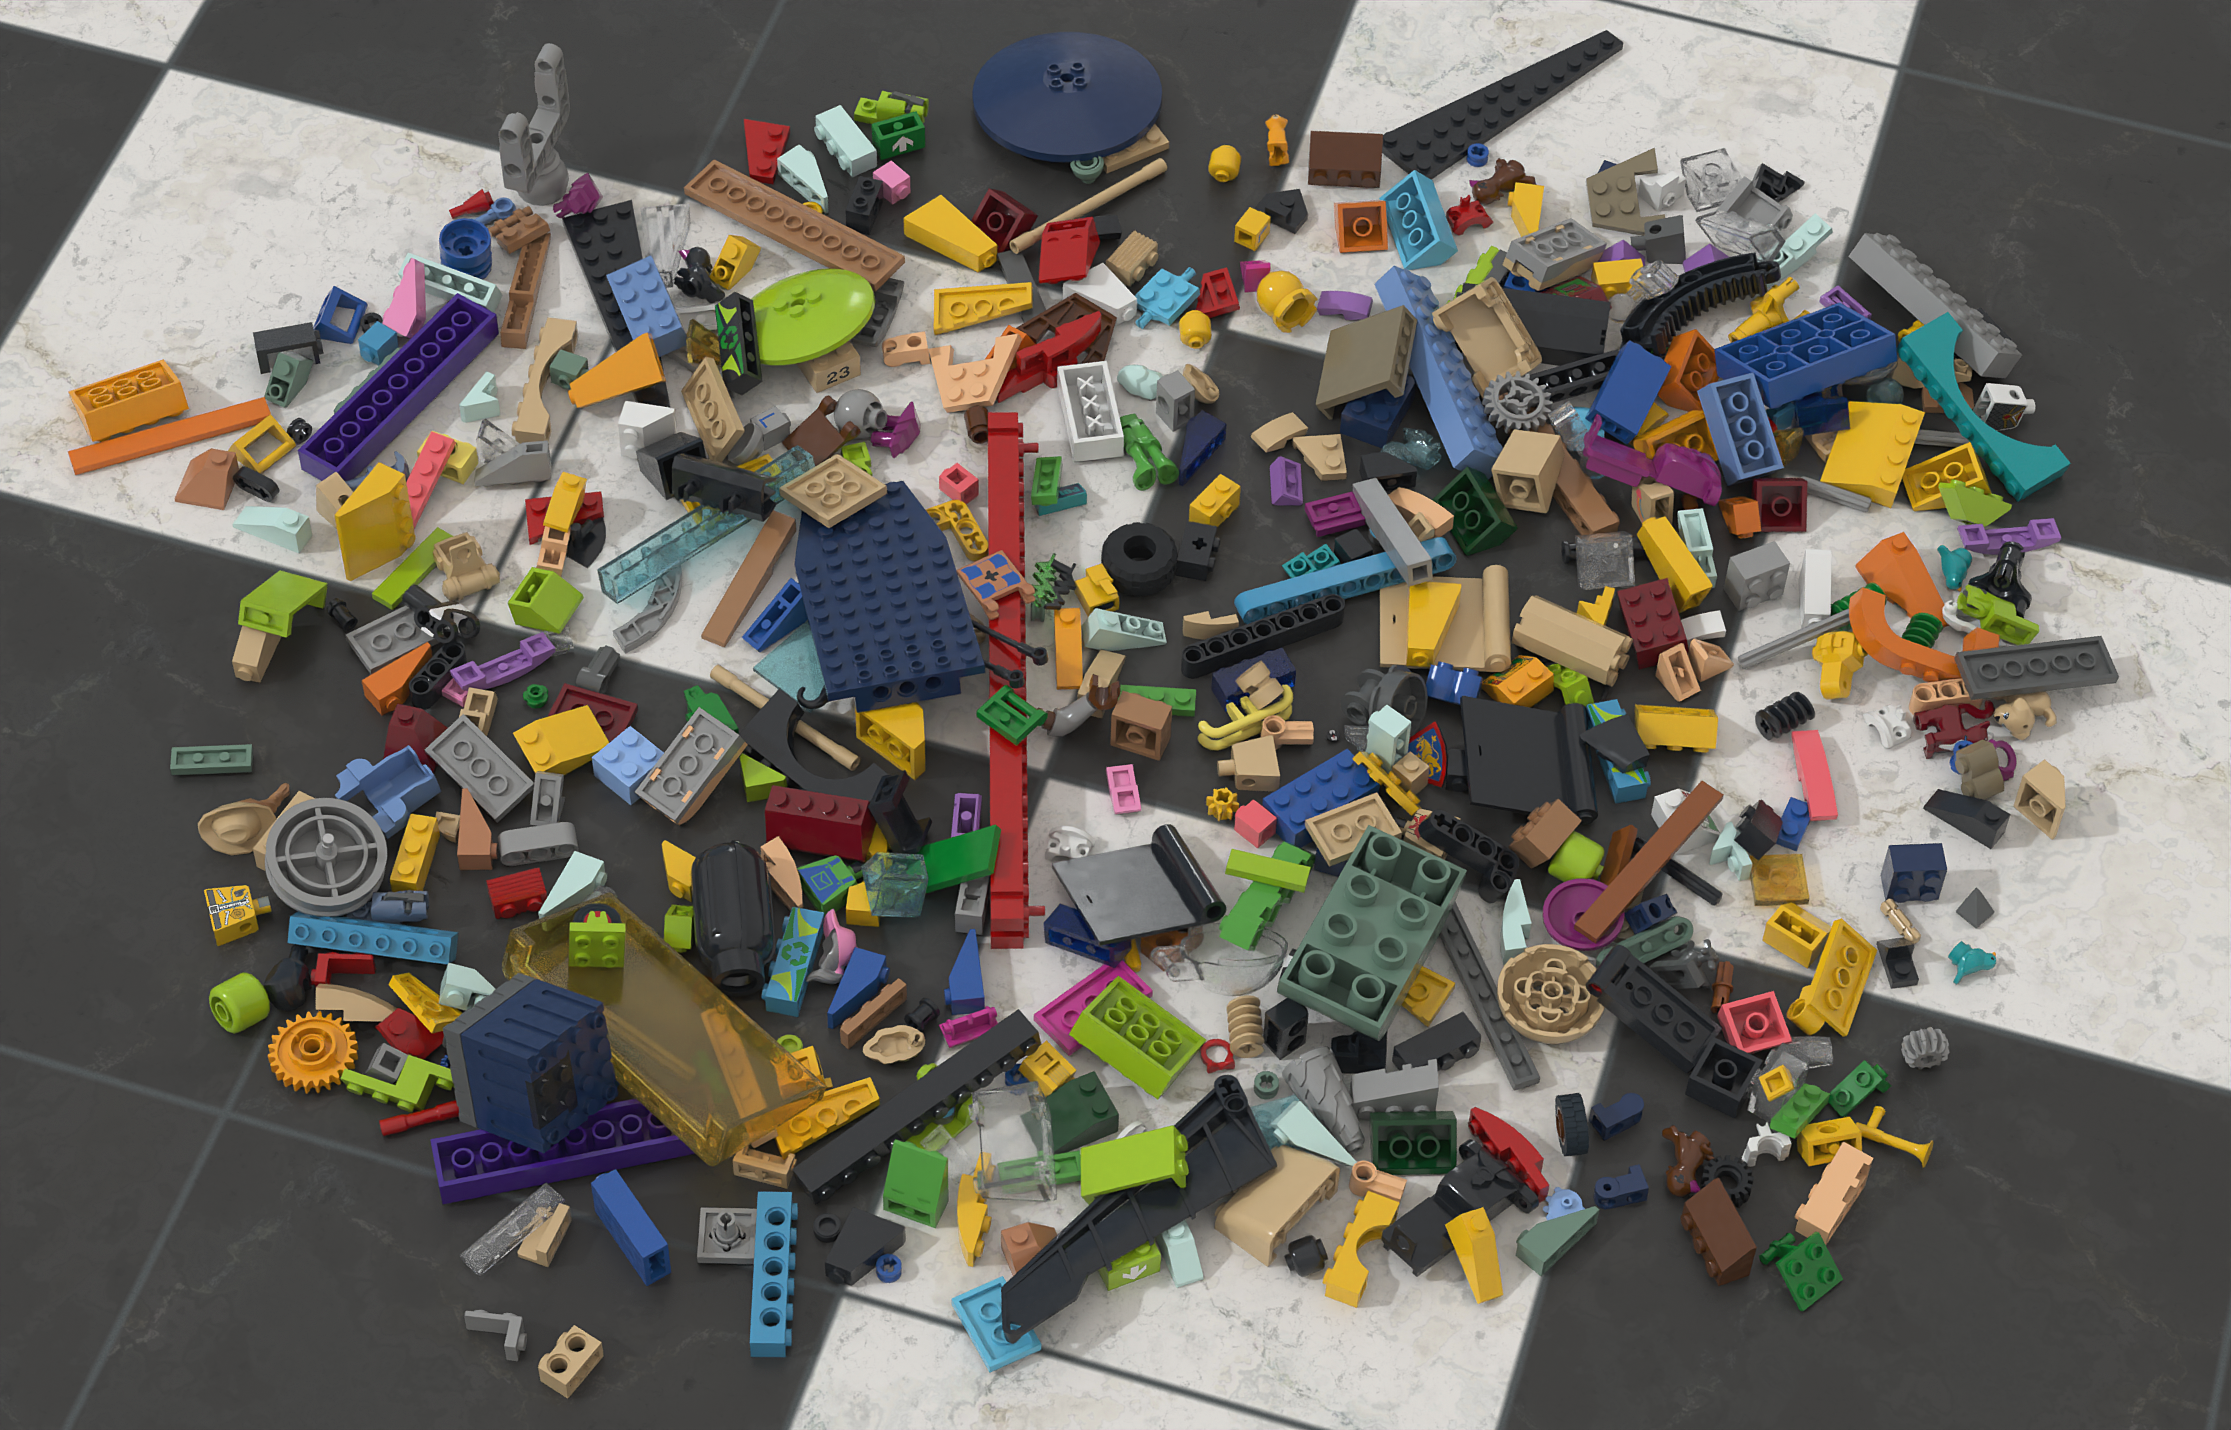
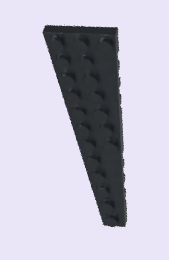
(1445, 134)
(603, 244)

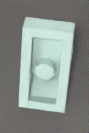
(481, 400)
(1728, 850)

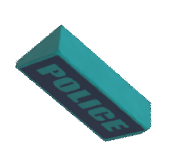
(1068, 497)

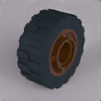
(1571, 1124)

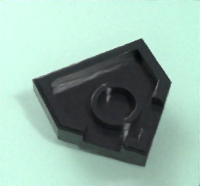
(1285, 208)

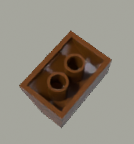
(1345, 159)
(1719, 1233)

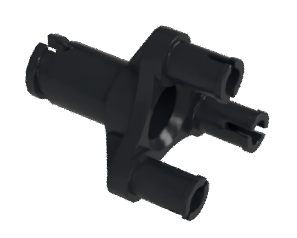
(2005, 578)

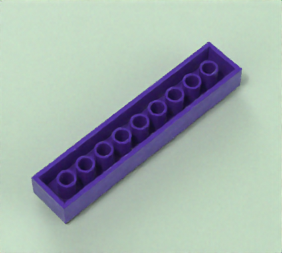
(399, 390)
(611, 1139)

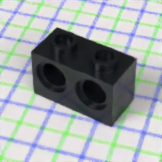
(1285, 1027)

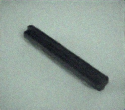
(1686, 877)

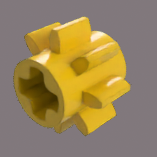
(1222, 804)

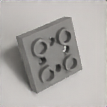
(727, 1226)

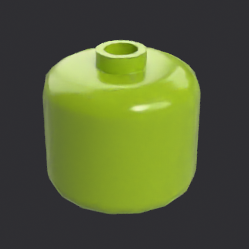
(1577, 859)
(239, 1002)

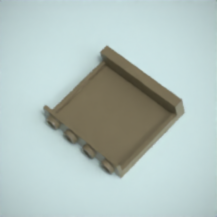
(1367, 358)

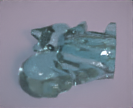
(1416, 450)

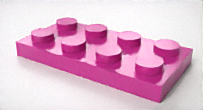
(1062, 1013)

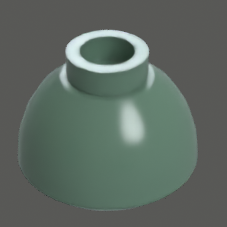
(1087, 170)

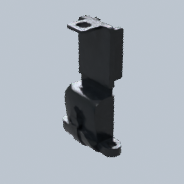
(1475, 1183)

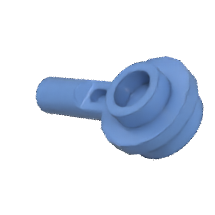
(500, 209)

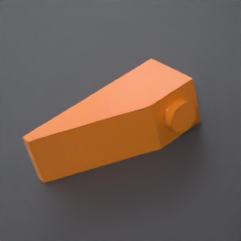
(391, 683)

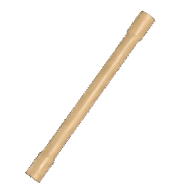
(837, 751)

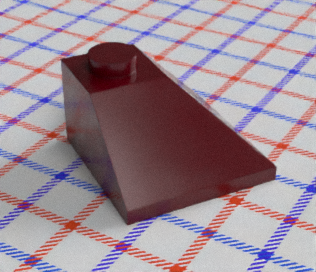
(413, 728)

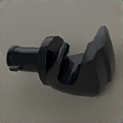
(289, 980)

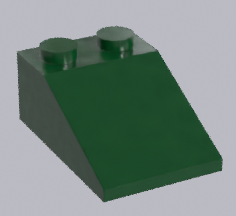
(1081, 1113)

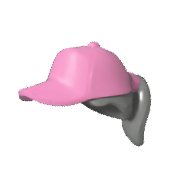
(838, 949)

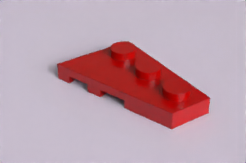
(764, 145)
(537, 508)

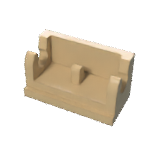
(764, 1167)

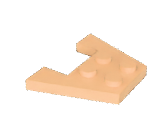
(976, 381)

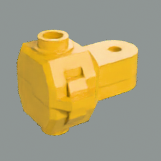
(1839, 657)

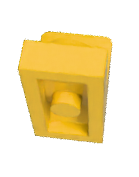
(1601, 609)

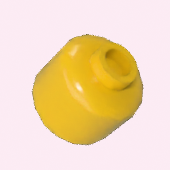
(1224, 163)
(1195, 329)

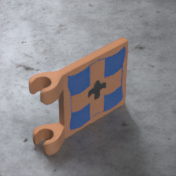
(993, 579)

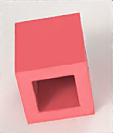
(1255, 823)

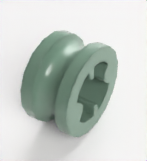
(1038, 613)
(1264, 1093)

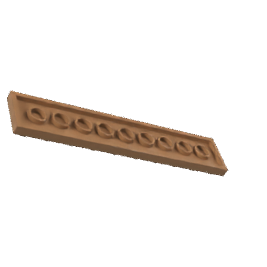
(793, 224)

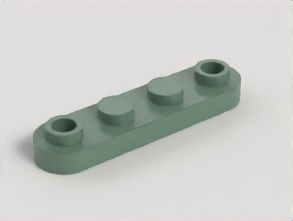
(1655, 940)

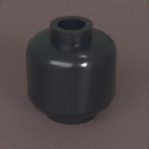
(1306, 1255)

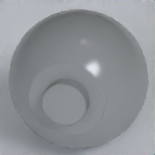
(862, 409)

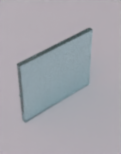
(794, 666)

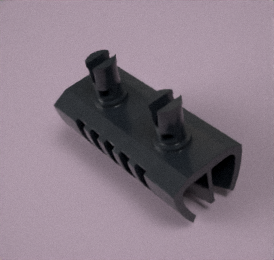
(722, 486)

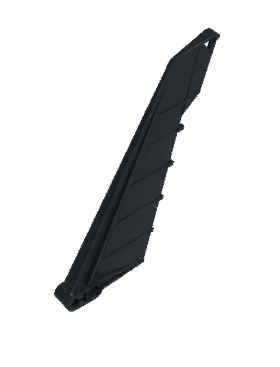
(1215, 1170)

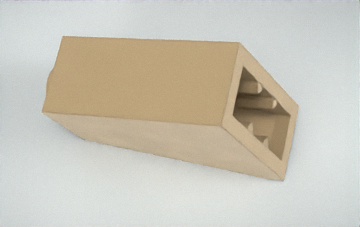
(253, 653)

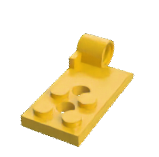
(1828, 997)

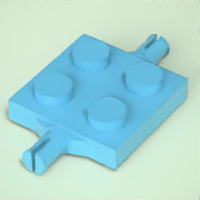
(1166, 297)

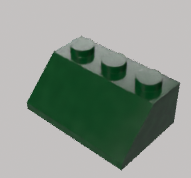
(1478, 512)
(1413, 1142)

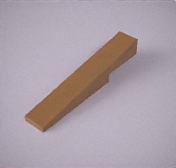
(524, 293)
(750, 578)

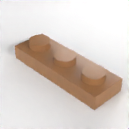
(873, 1013)

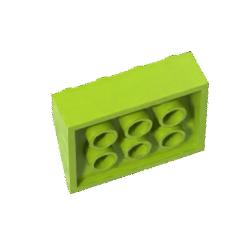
(1137, 1037)

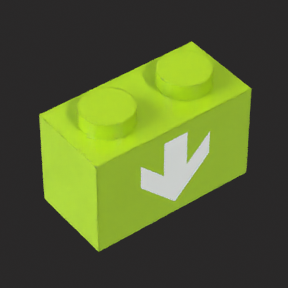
(1132, 1266)

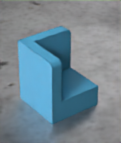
(1782, 416)

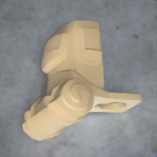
(463, 567)

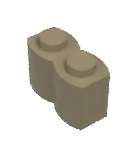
(1979, 770)

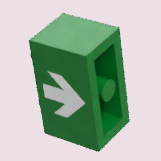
(898, 135)

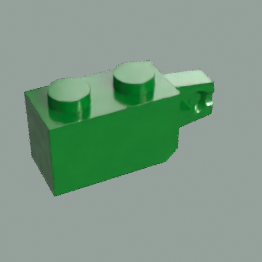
(711, 704)

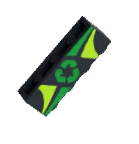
(738, 343)

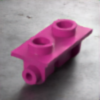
(968, 1026)

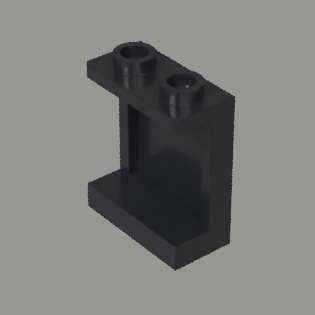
(895, 817)

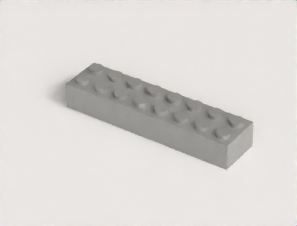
(1930, 297)

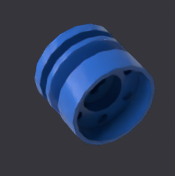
(466, 247)

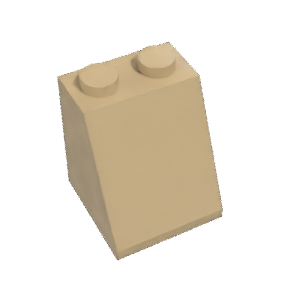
(1528, 470)

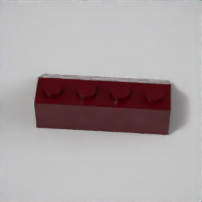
(819, 823)

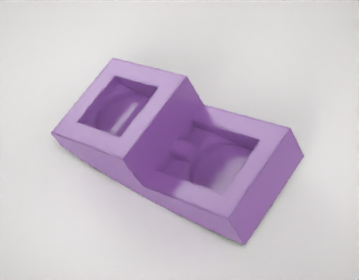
(1350, 304)

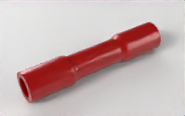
(405, 1121)

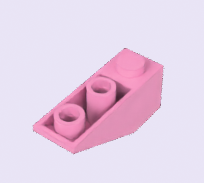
(408, 305)

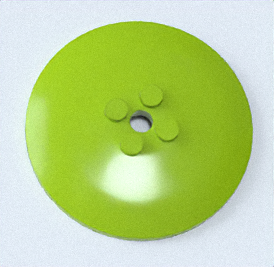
(810, 314)

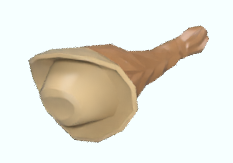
(240, 825)

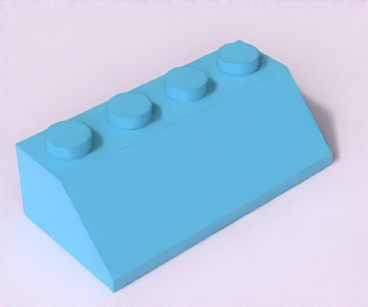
(1418, 223)

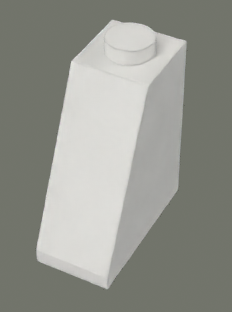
(1105, 291)
(1815, 586)

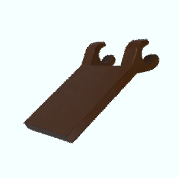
(819, 435)

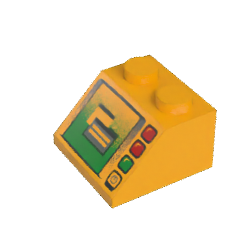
(1522, 683)

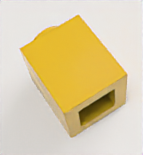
(1252, 229)

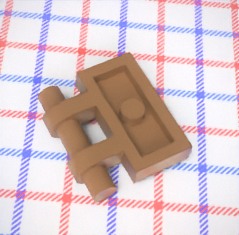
(515, 237)

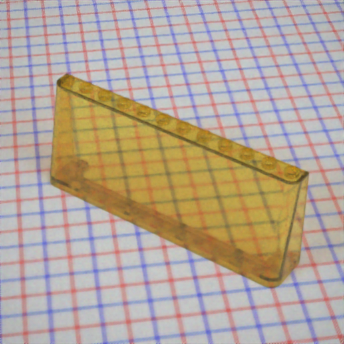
(674, 1036)

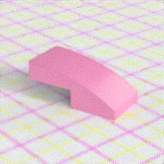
(1123, 789)

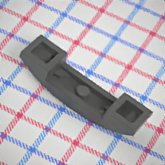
(886, 304)

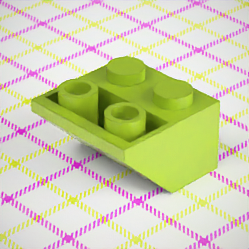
(544, 601)

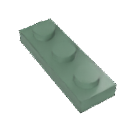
(211, 759)

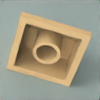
(2042, 797)

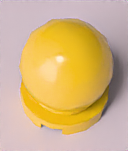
(1285, 300)

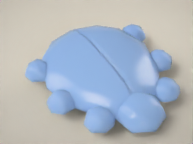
(1562, 1203)

